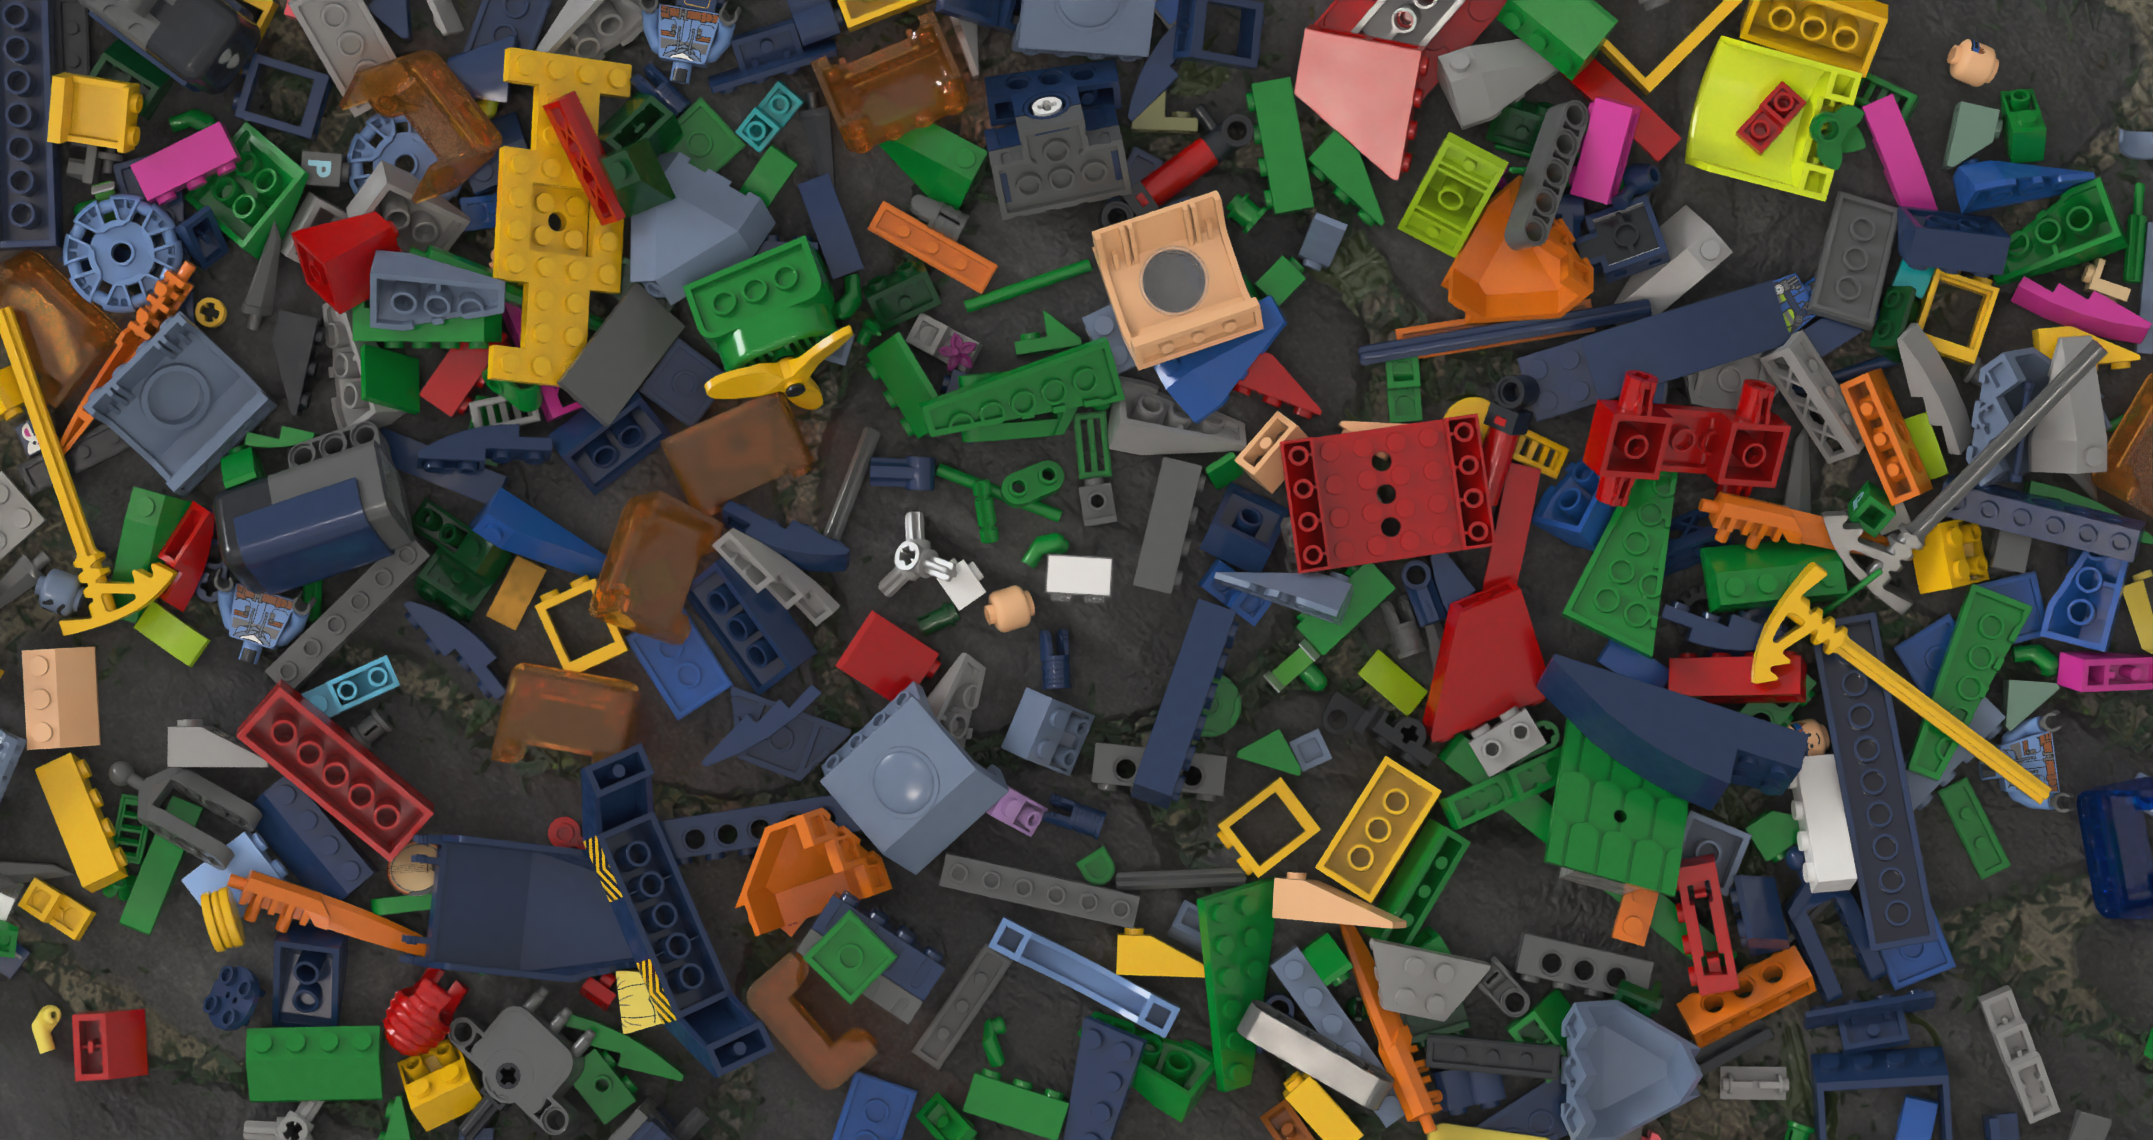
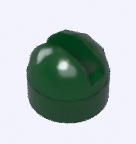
(1350, 1009)

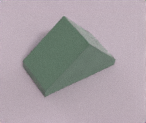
(2023, 698)

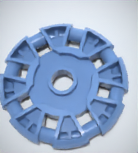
(389, 150)
(107, 237)

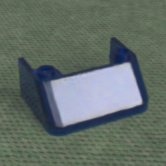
(2118, 847)

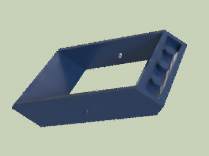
(1880, 1070)

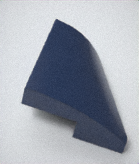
(483, 70)

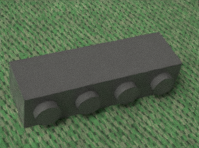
(1167, 526)

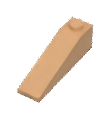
(1319, 902)

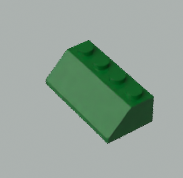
(1758, 578)
(315, 1063)

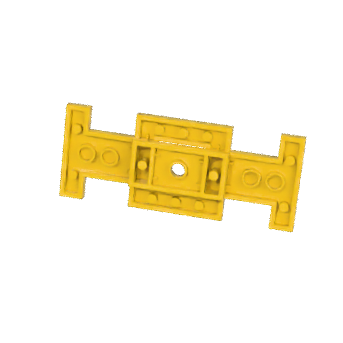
(526, 249)

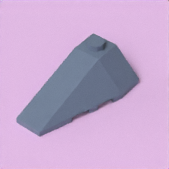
(420, 290)
(1305, 592)

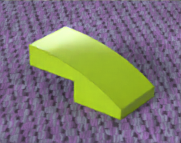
(172, 634)

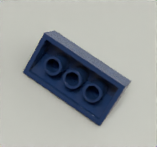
(749, 626)
(311, 841)

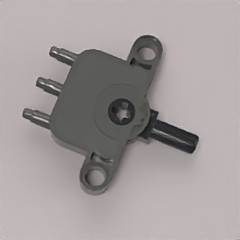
(539, 1053)

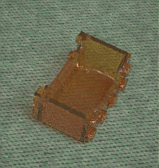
(893, 88)
(822, 1058)

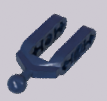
(1809, 942)

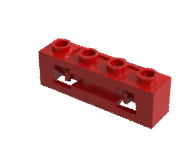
(1713, 977)

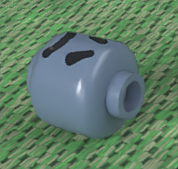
(60, 592)

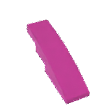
(1898, 154)
(2092, 315)

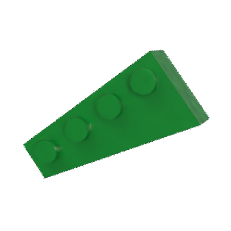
(475, 331)

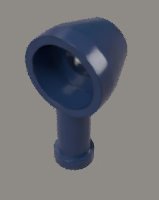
(1638, 180)

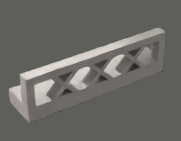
(1823, 396)

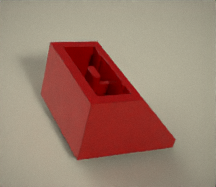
(110, 1044)

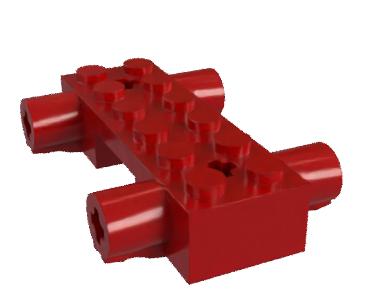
(1643, 438)

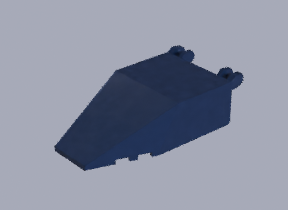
(517, 912)

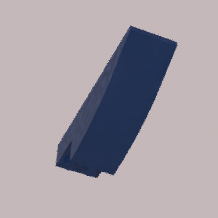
(1662, 345)
(1673, 737)

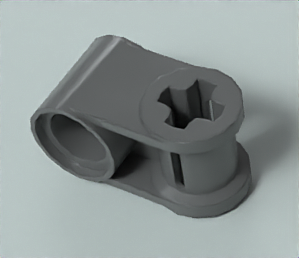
(1501, 986)

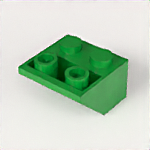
(1543, 1023)

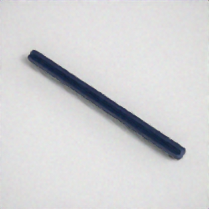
(1503, 332)

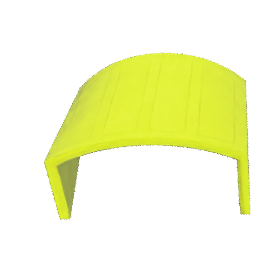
(1733, 89)

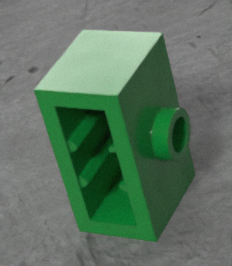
(604, 1086)

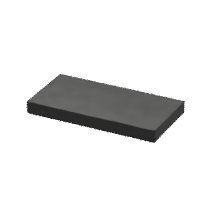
(1854, 261)
(620, 354)

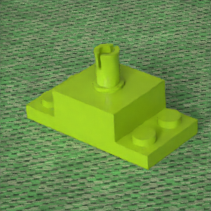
(1452, 194)

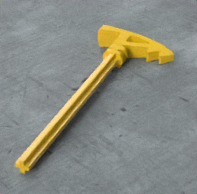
(146, 585)
(1836, 640)

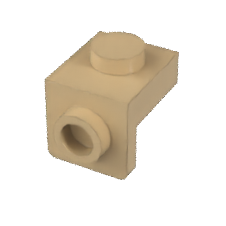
(2092, 280)

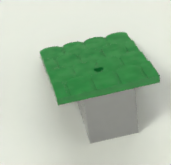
(1612, 823)

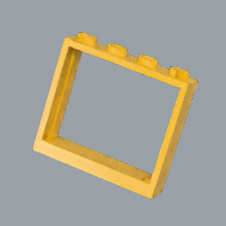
(1647, 84)

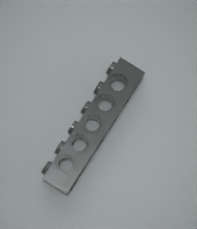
(349, 614)
(1039, 890)

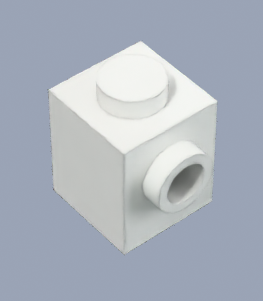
(965, 586)

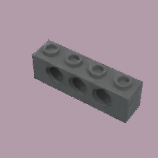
(1109, 755)
(1534, 948)

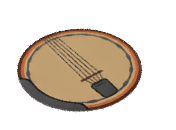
(412, 877)

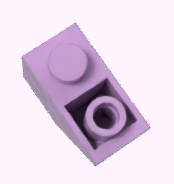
(1018, 811)

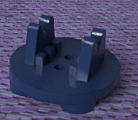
(233, 998)

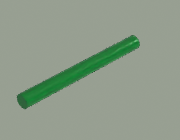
(1027, 285)
(967, 480)

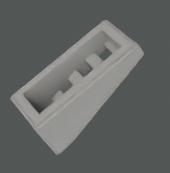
(533, 416)

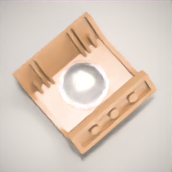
(1175, 281)

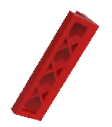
(582, 150)

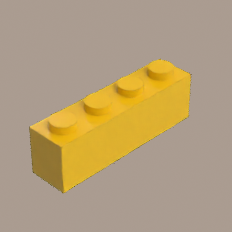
(82, 823)

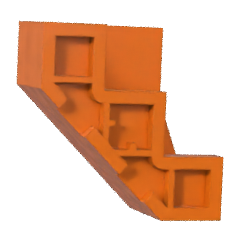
(1512, 285)
(803, 866)

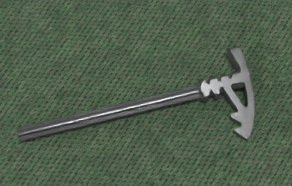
(1888, 558)

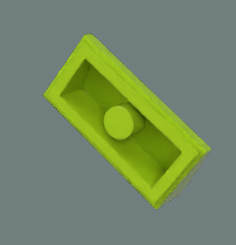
(1926, 445)
(1392, 682)

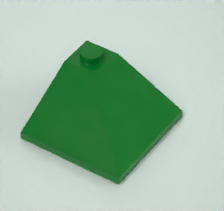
(254, 194)

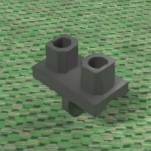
(89, 169)

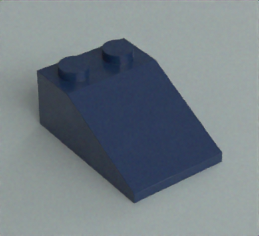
(308, 976)

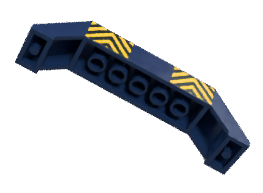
(661, 916)

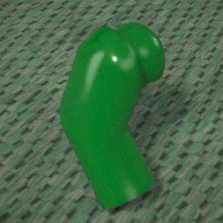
(192, 118)
(850, 301)
(1043, 545)
(2039, 655)

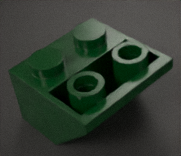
(127, 65)
(637, 119)

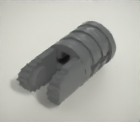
(939, 216)
(1404, 635)

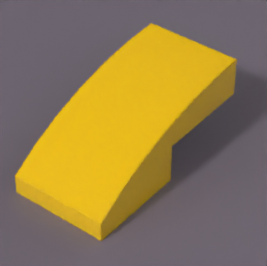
(57, 909)

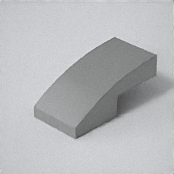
(932, 335)

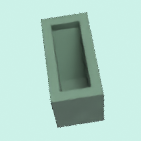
(1970, 131)

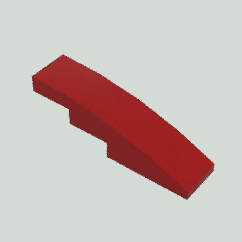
(1651, 131)
(1512, 525)

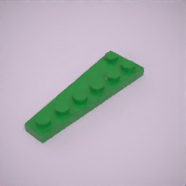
(1053, 384)
(1974, 654)

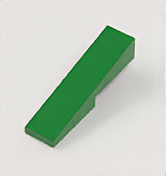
(1502, 790)

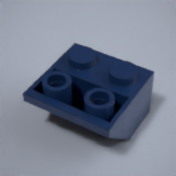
(1762, 917)

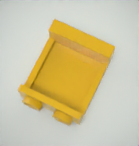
(94, 111)

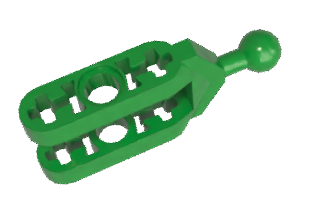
(1018, 428)

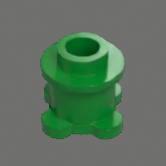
(1244, 212)

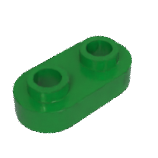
(1033, 483)

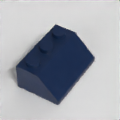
(1951, 241)
(605, 453)

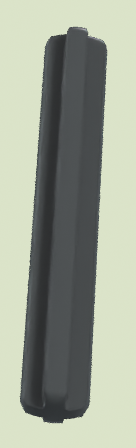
(852, 483)
(1180, 878)

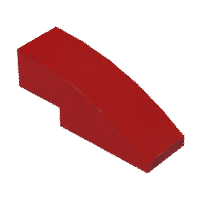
(187, 554)

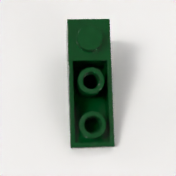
(459, 540)

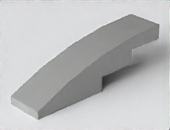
(1931, 380)
(767, 569)
(2019, 1054)

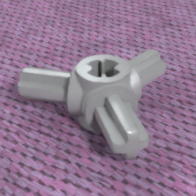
(915, 559)
(275, 1129)

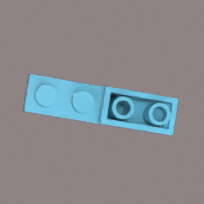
(354, 687)

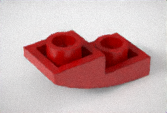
(1771, 118)

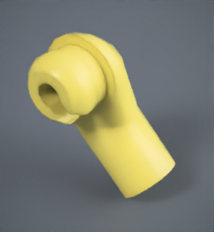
(43, 1026)

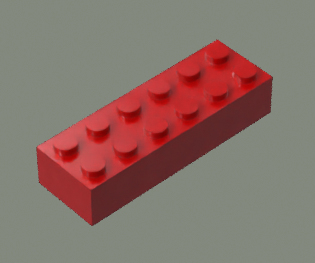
(335, 770)

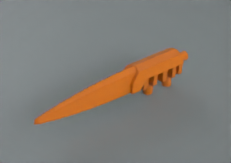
(143, 328)
(1768, 519)
(325, 911)
(1393, 1039)

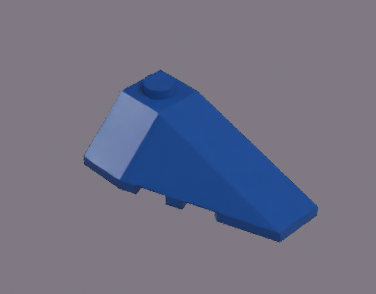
(2005, 183)
(1207, 376)
(1572, 510)
(527, 532)
(2087, 602)

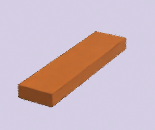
(932, 247)

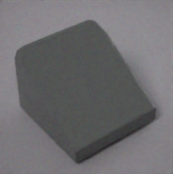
(2089, 1126)

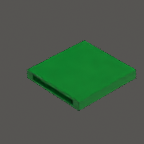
(390, 379)

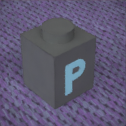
(325, 169)

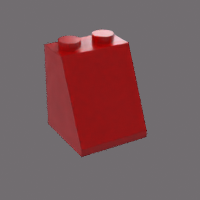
(340, 257)
(887, 657)

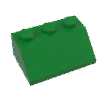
(1560, 30)
(904, 381)

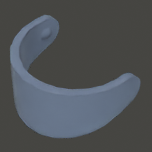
(2136, 144)

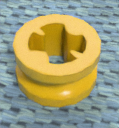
(219, 306)

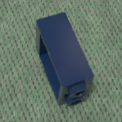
(1191, 28)
(315, 106)

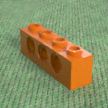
(1886, 436)
(1764, 998)

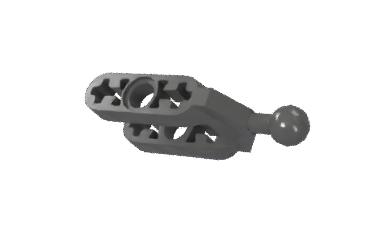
(200, 790)

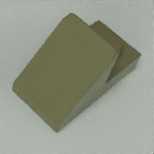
(1154, 120)

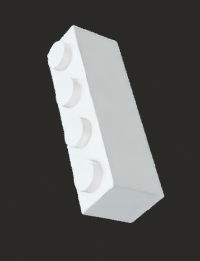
(1822, 826)

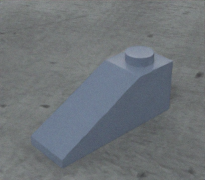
(1321, 242)

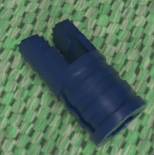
(665, 91)
(1055, 668)
(1082, 820)

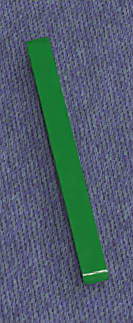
(1536, 816)

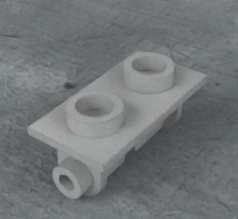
(1753, 1083)

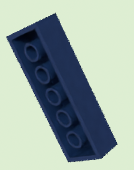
(1181, 710)

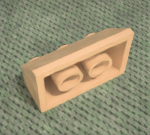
(61, 698)

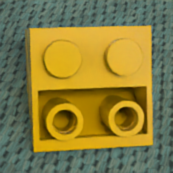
(1950, 557)
(440, 1085)

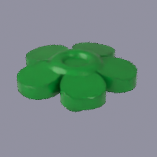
(121, 887)

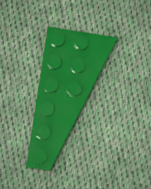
(1626, 571)
(1236, 955)

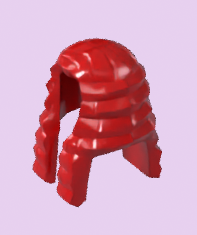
(422, 1014)

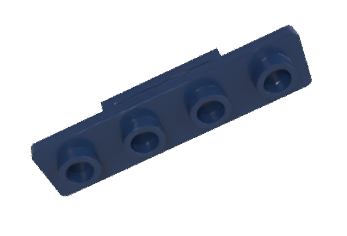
(767, 53)
(1871, 1023)

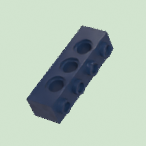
(1095, 83)

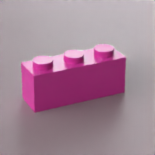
(1604, 150)
(186, 164)

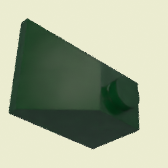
(636, 177)

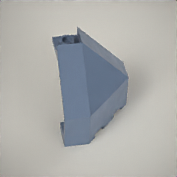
(696, 232)
(2002, 401)
(1621, 1070)

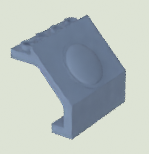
(1085, 28)
(181, 403)
(910, 782)

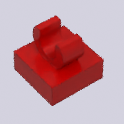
(598, 991)

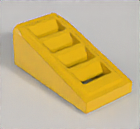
(1556, 462)

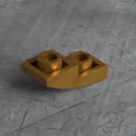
(516, 591)

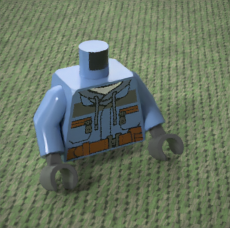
(687, 35)
(259, 617)
(2033, 749)

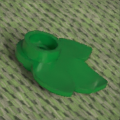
(1840, 136)

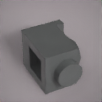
(1092, 515)

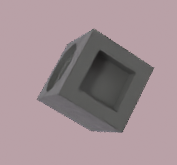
(2009, 551)

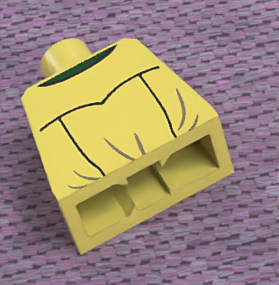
(635, 1002)

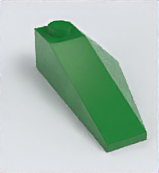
(938, 162)
(2066, 234)
(145, 530)
(1169, 1072)

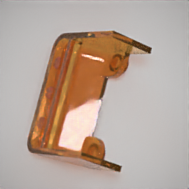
(437, 109)

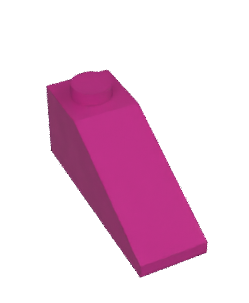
(2105, 671)

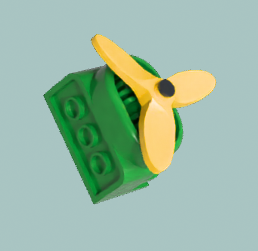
(769, 323)

